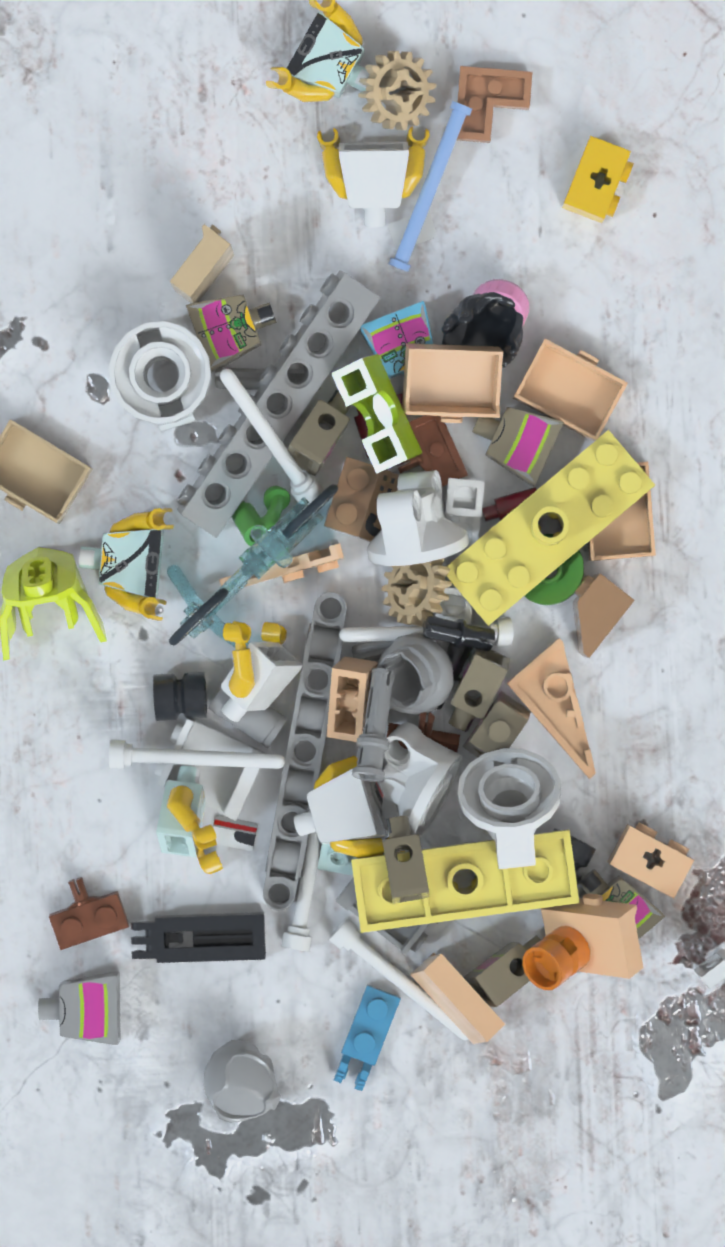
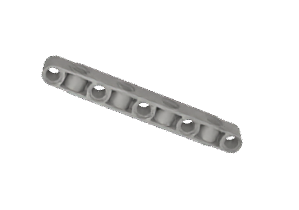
(298, 776)

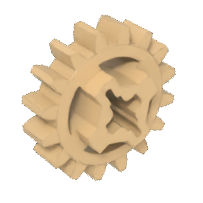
(404, 105)
(416, 591)

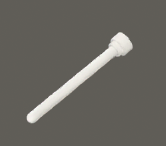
(301, 482)
(502, 626)
(124, 754)
(298, 934)
(349, 938)

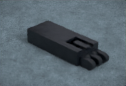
(214, 937)

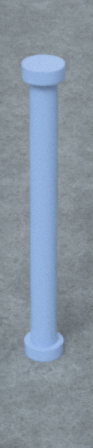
(430, 186)

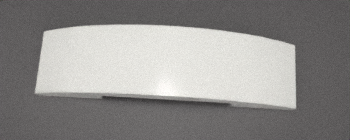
(463, 508)

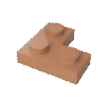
(487, 89)

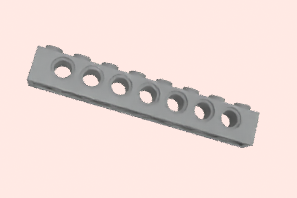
(358, 304)

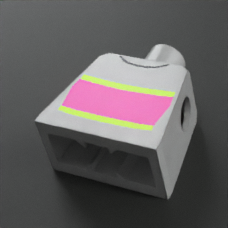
(86, 1008)

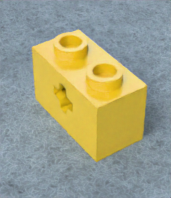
(596, 158)

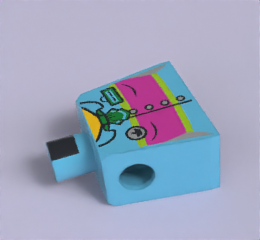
(390, 333)

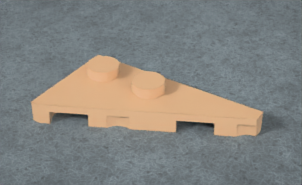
(322, 559)
(550, 695)

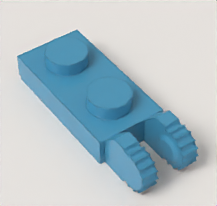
(367, 1033)

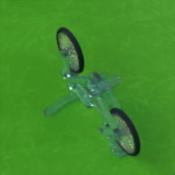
(269, 548)

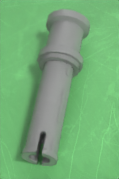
(373, 741)

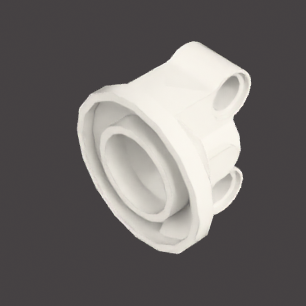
(142, 349)
(415, 523)
(416, 777)
(510, 797)

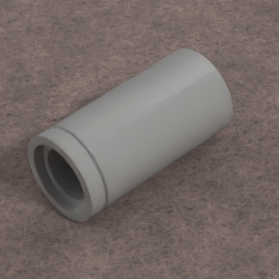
(259, 724)

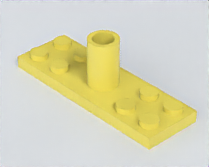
(515, 553)
(491, 891)

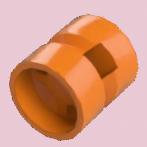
(556, 958)

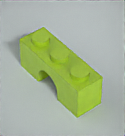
(389, 432)

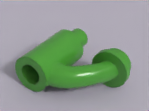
(246, 516)

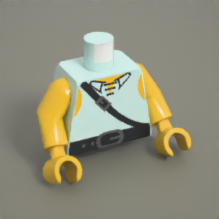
(325, 58)
(131, 561)
(181, 821)

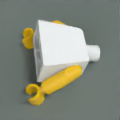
(374, 172)
(258, 670)
(343, 812)

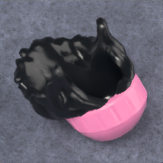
(490, 318)

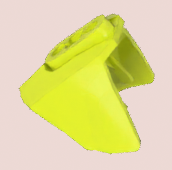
(42, 578)

